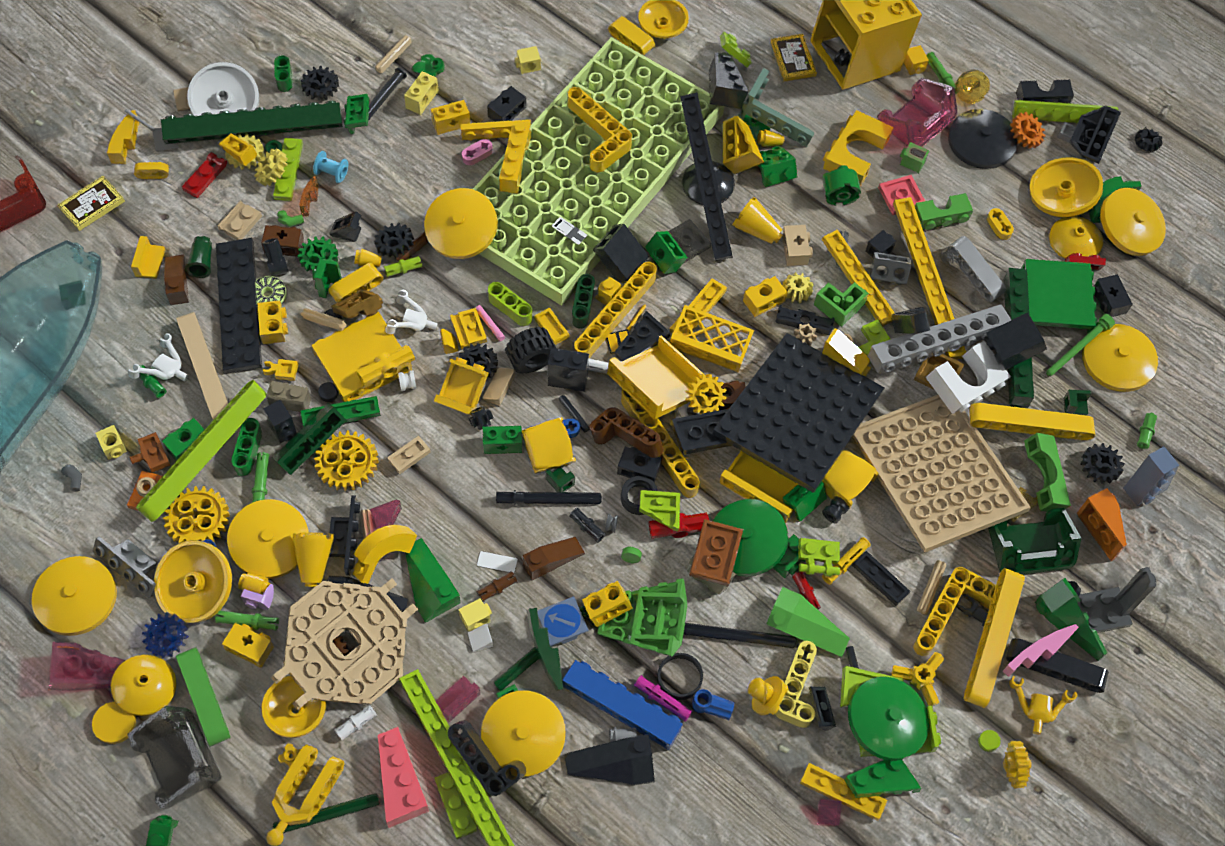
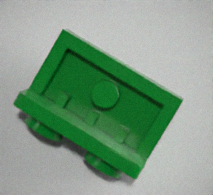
(325, 274)

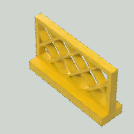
(710, 352)

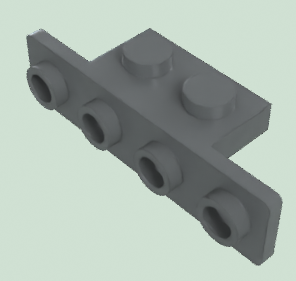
(129, 563)

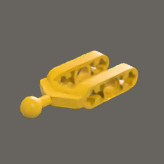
(315, 798)

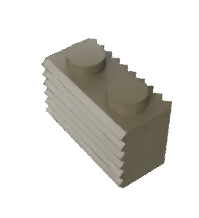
(293, 397)

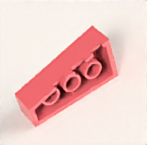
(400, 784)

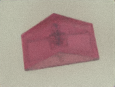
(386, 513)

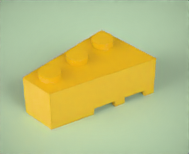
(739, 146)

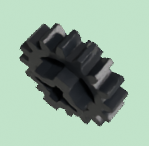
(320, 83)
(394, 240)
(477, 356)
(1102, 463)

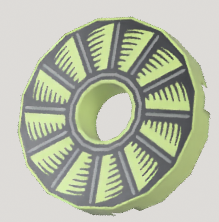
(270, 283)

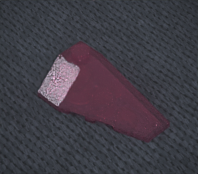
(80, 668)

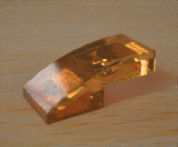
(309, 194)

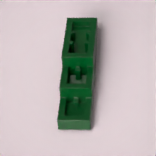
(548, 656)

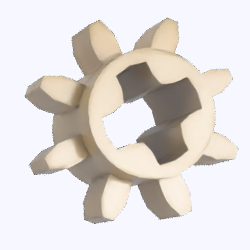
(805, 333)

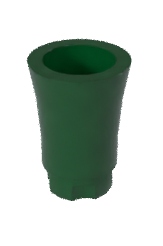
(200, 258)

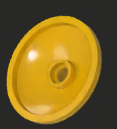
(663, 18)
(1066, 239)
(146, 697)
(278, 709)

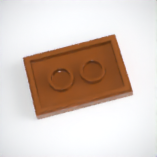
(716, 552)

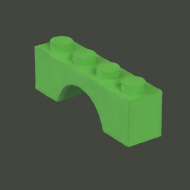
(1043, 451)

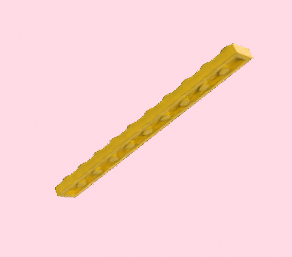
(925, 266)

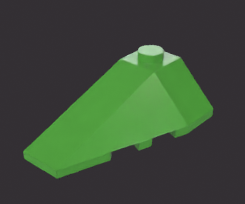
(802, 620)

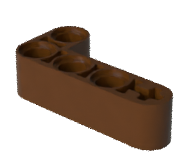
(618, 423)

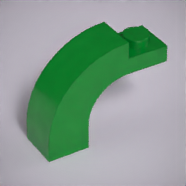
(1109, 187)

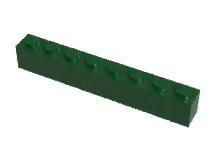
(1016, 304)

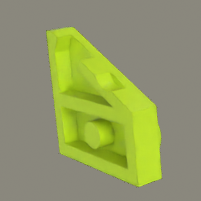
(661, 507)

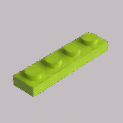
(285, 185)

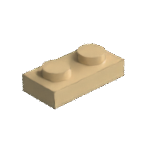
(409, 455)

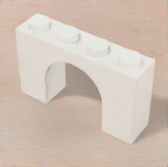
(958, 394)

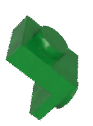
(161, 831)

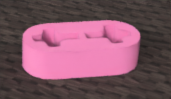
(477, 152)

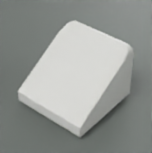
(480, 638)

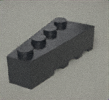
(726, 83)

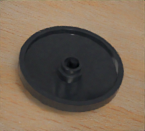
(982, 139)

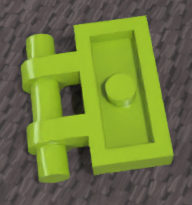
(822, 551)

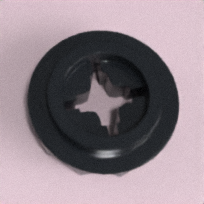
(1146, 144)

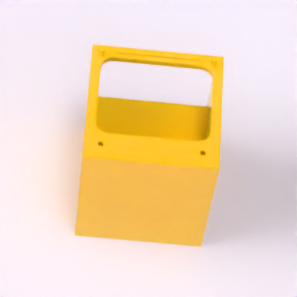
(873, 32)

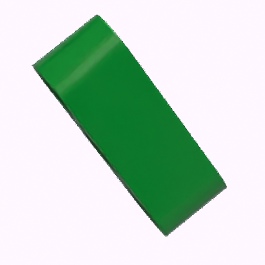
(246, 438)

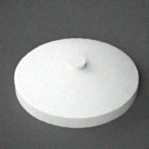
(222, 88)

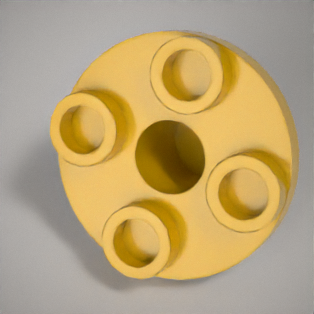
(767, 694)

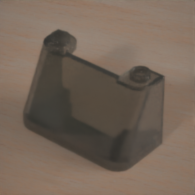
(176, 754)

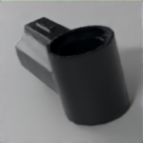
(276, 262)

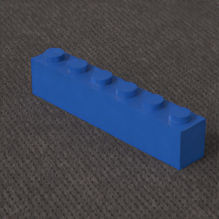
(622, 704)

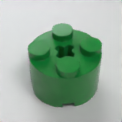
(841, 186)

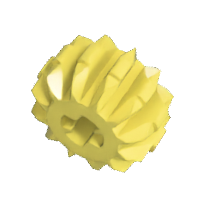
(798, 287)

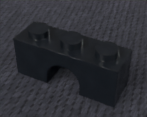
(1059, 92)

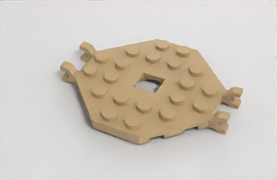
(320, 665)

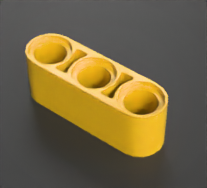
(631, 35)
(363, 278)

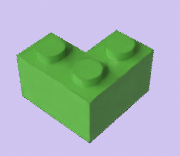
(840, 305)

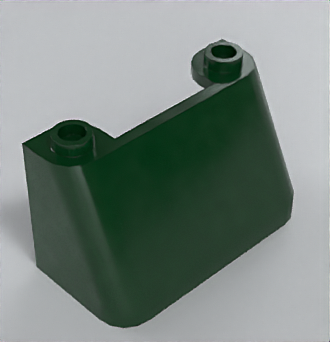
(1037, 545)

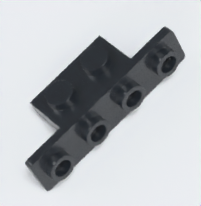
(344, 531)

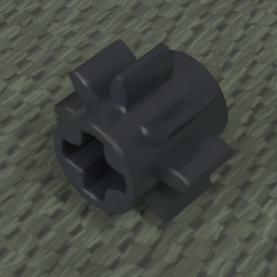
(481, 418)

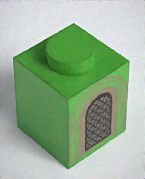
(914, 157)

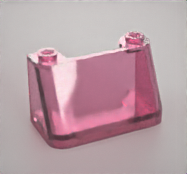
(924, 115)

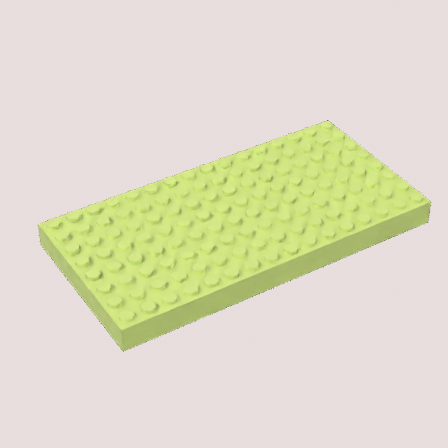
(559, 177)

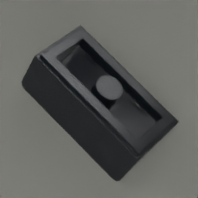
(822, 708)

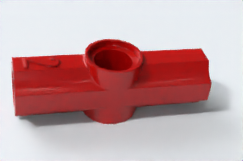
(687, 525)

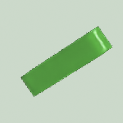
(203, 696)

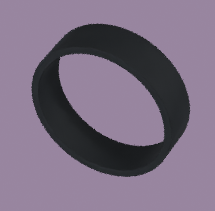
(681, 656)

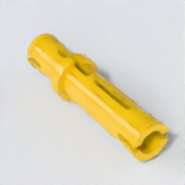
(848, 558)

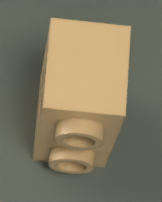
(796, 245)

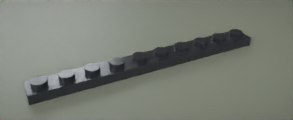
(706, 177)

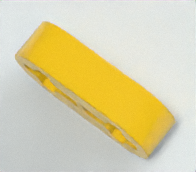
(151, 170)
(1000, 223)

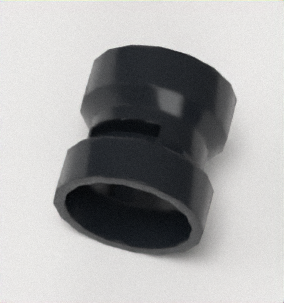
(835, 510)

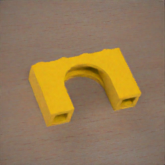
(858, 128)

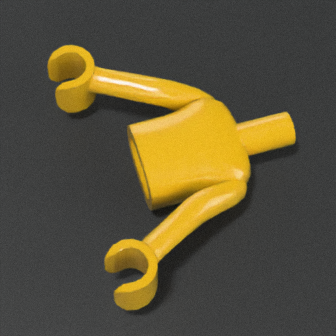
(1040, 705)

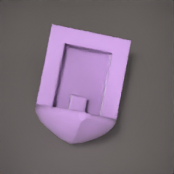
(255, 600)

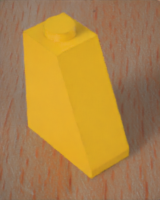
(845, 352)

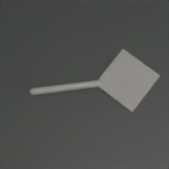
(157, 134)

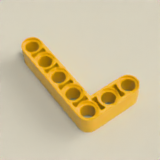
(617, 136)
(948, 604)

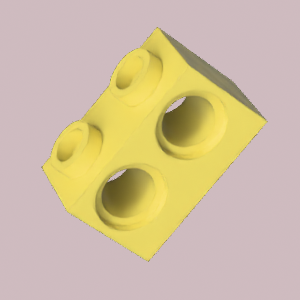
(421, 93)

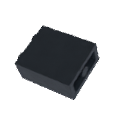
(620, 252)
(1015, 341)
(568, 369)

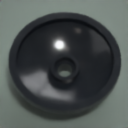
(724, 179)

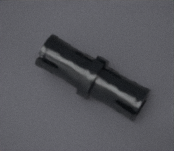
(593, 530)

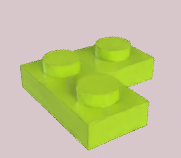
(730, 44)
(874, 334)

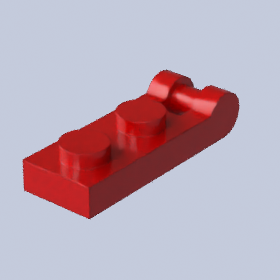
(204, 175)

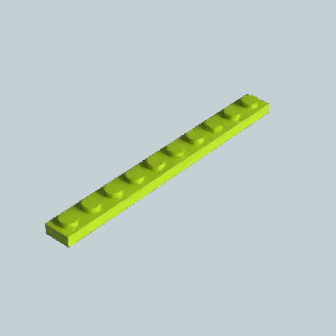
(461, 774)

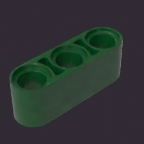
(583, 308)

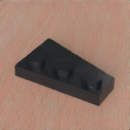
(642, 338)

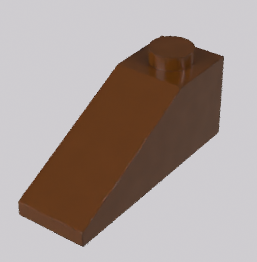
(176, 280)
(551, 556)

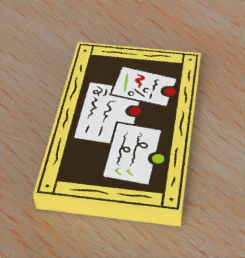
(91, 203)

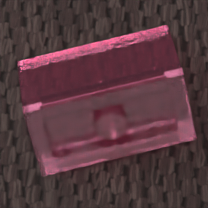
(457, 698)

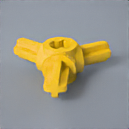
(928, 671)

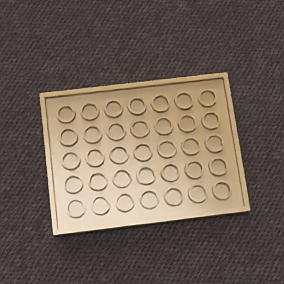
(939, 472)

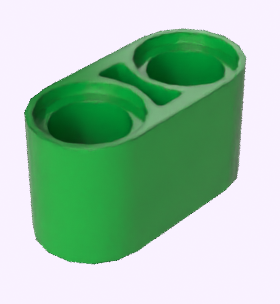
(283, 73)

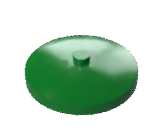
(762, 538)
(888, 718)

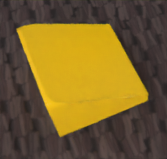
(449, 342)

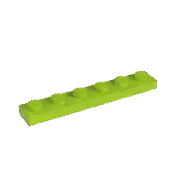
(1053, 111)

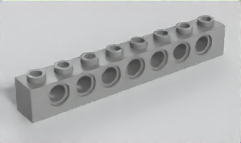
(940, 339)

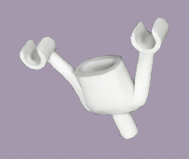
(412, 319)
(163, 366)

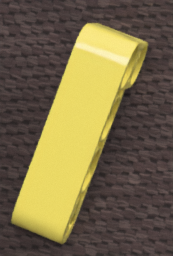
(798, 681)

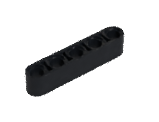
(1063, 668)

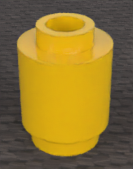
(253, 583)

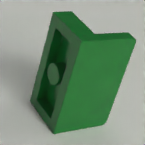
(804, 501)

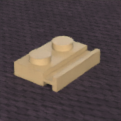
(240, 220)

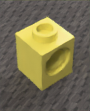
(528, 60)
(108, 436)
(475, 614)

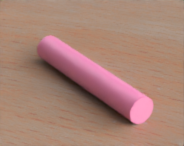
(488, 321)

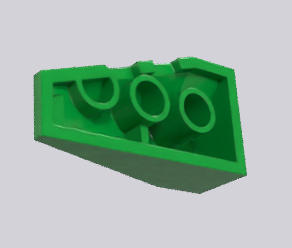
(430, 584)
(1062, 610)

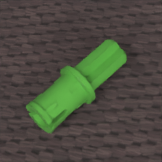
(1147, 431)

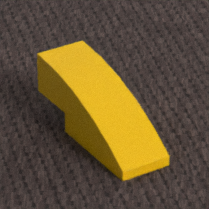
(123, 139)

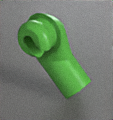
(289, 221)

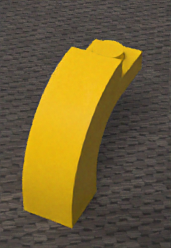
(378, 544)

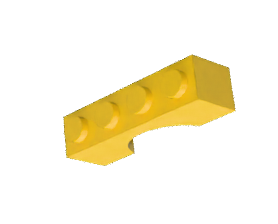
(514, 155)

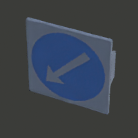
(563, 621)

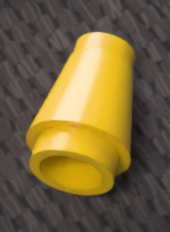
(769, 138)
(364, 257)

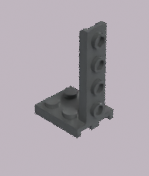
(1111, 607)

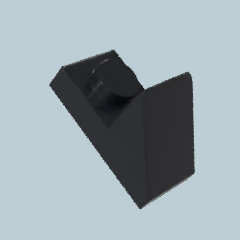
(347, 227)

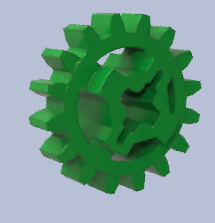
(316, 250)

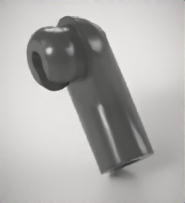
(75, 476)

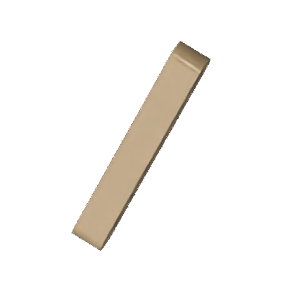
(202, 363)

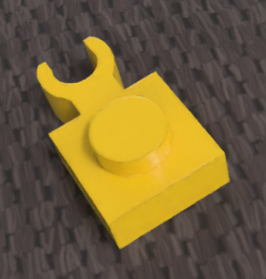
(283, 369)

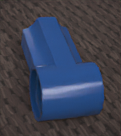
(715, 705)

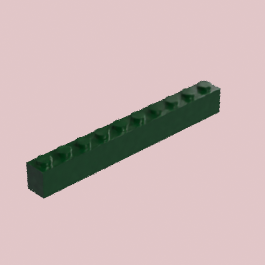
(254, 122)

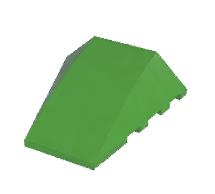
(655, 619)

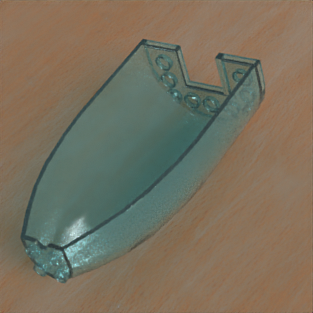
(44, 328)

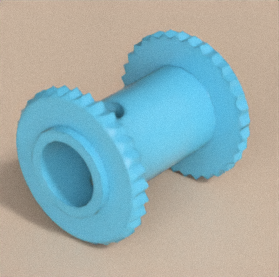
(330, 166)

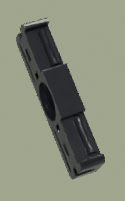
(792, 318)

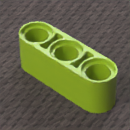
(513, 311)

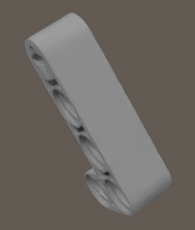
(974, 267)

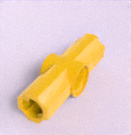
(385, 365)

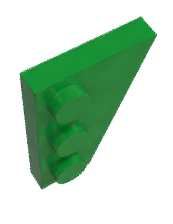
(881, 779)

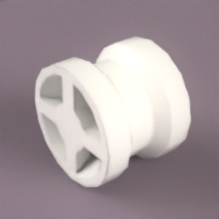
(407, 380)

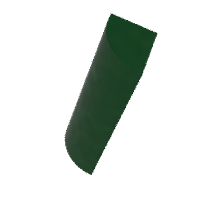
(309, 439)

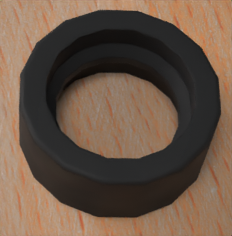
(634, 482)

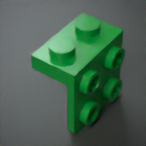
(777, 166)

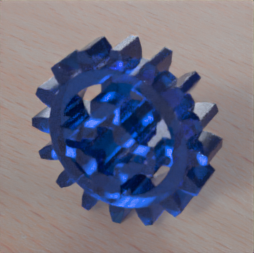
(165, 625)

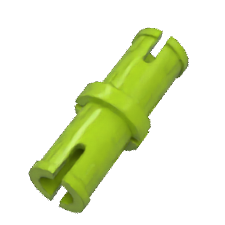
(403, 266)

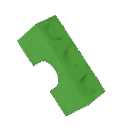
(957, 211)

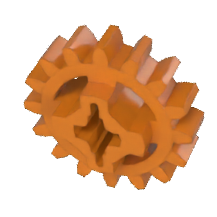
(1027, 130)

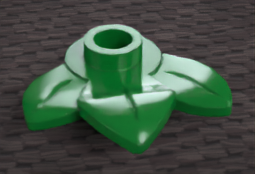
(429, 65)

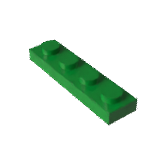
(350, 410)

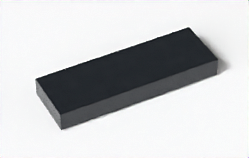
(881, 578)

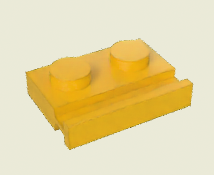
(468, 328)

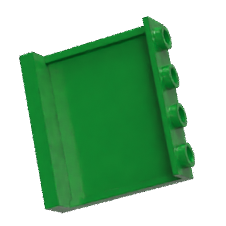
(1061, 294)

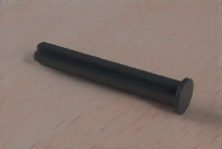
(386, 90)

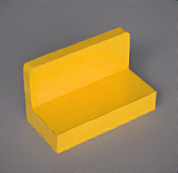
(147, 259)

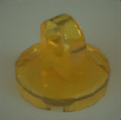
(972, 86)

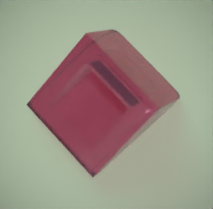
(829, 812)

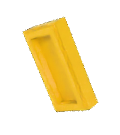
(551, 323)

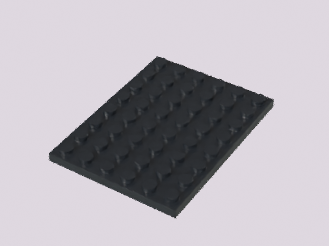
(798, 412)

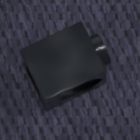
(881, 243)

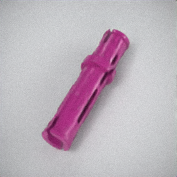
(645, 686)

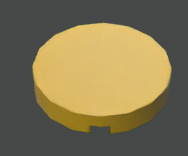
(112, 723)

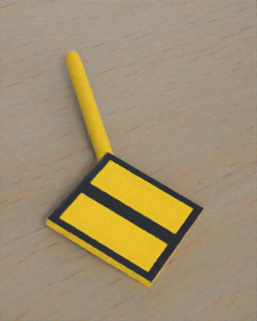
(615, 338)

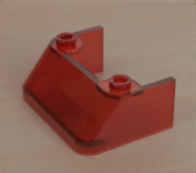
(24, 203)

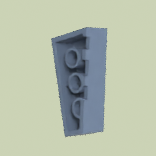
(1152, 477)

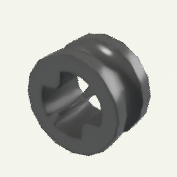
(611, 523)

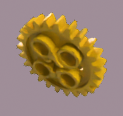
(346, 460)
(196, 516)

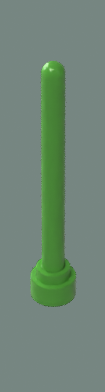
(1105, 323)

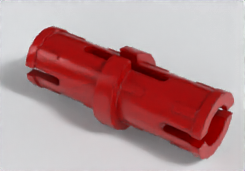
(805, 589)

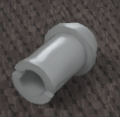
(617, 734)

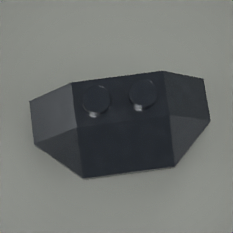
(1094, 132)

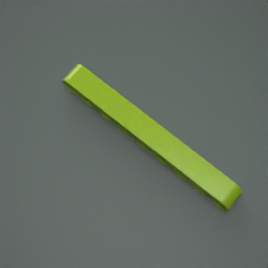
(201, 451)

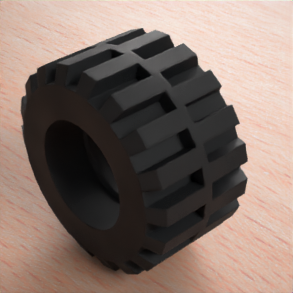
(530, 350)

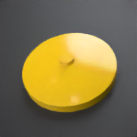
(1066, 187)
(1133, 222)
(460, 223)
(1121, 359)
(263, 538)
(193, 581)
(74, 596)
(524, 729)

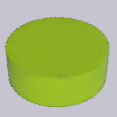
(989, 740)

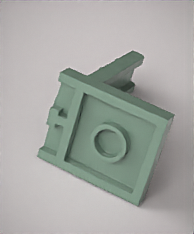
(771, 117)

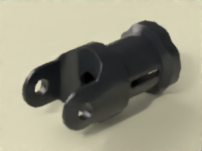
(976, 610)

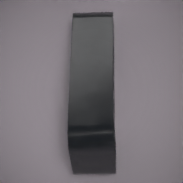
(911, 321)
(483, 754)

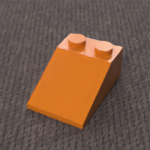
(1104, 521)

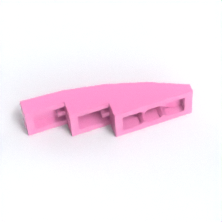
(1044, 647)

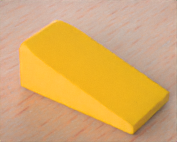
(238, 149)

